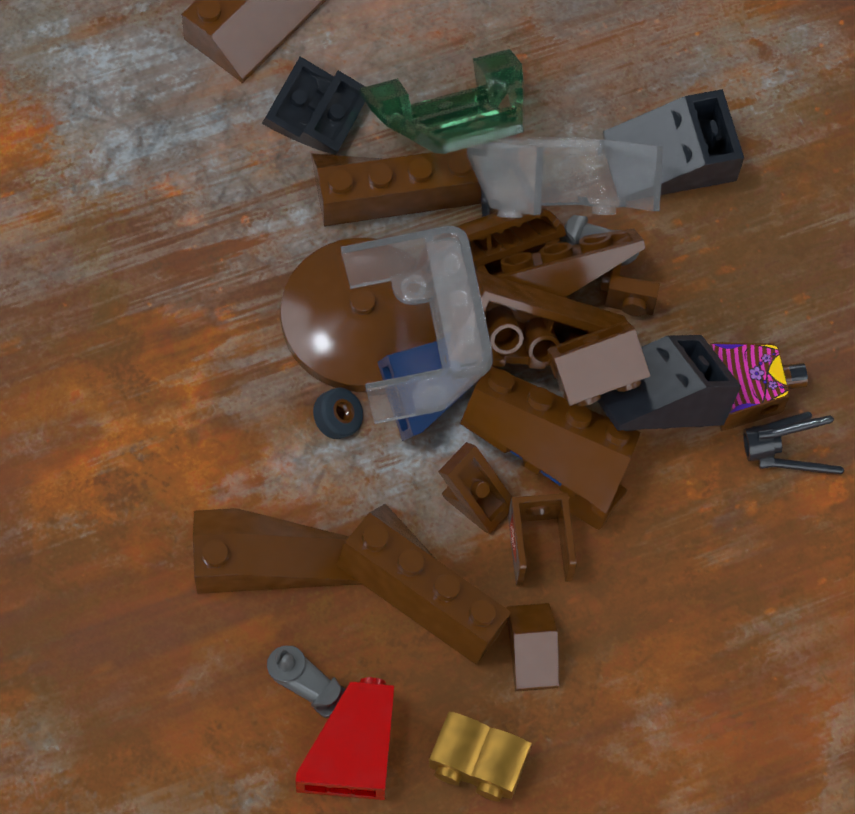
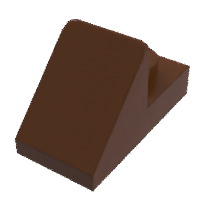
(475, 488)

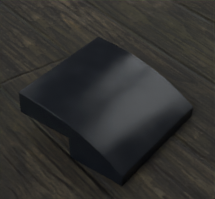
(316, 107)

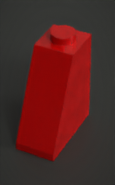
(353, 745)

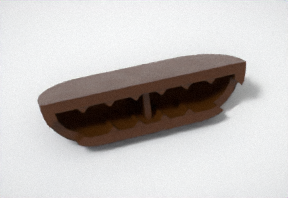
(500, 237)

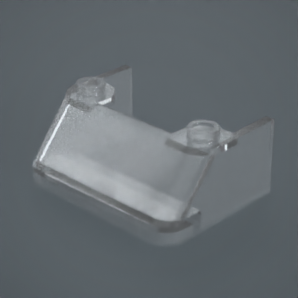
(553, 171)
(438, 270)

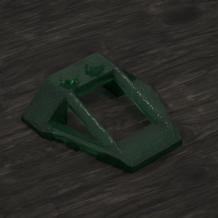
(459, 117)

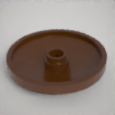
(343, 330)

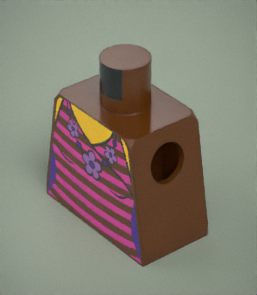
(762, 380)

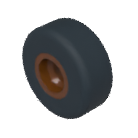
(327, 418)

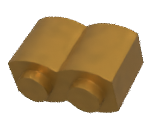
(479, 756)

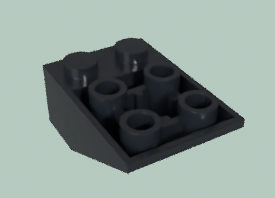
(695, 139)
(684, 388)

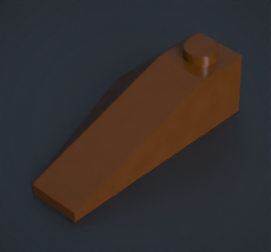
(567, 267)

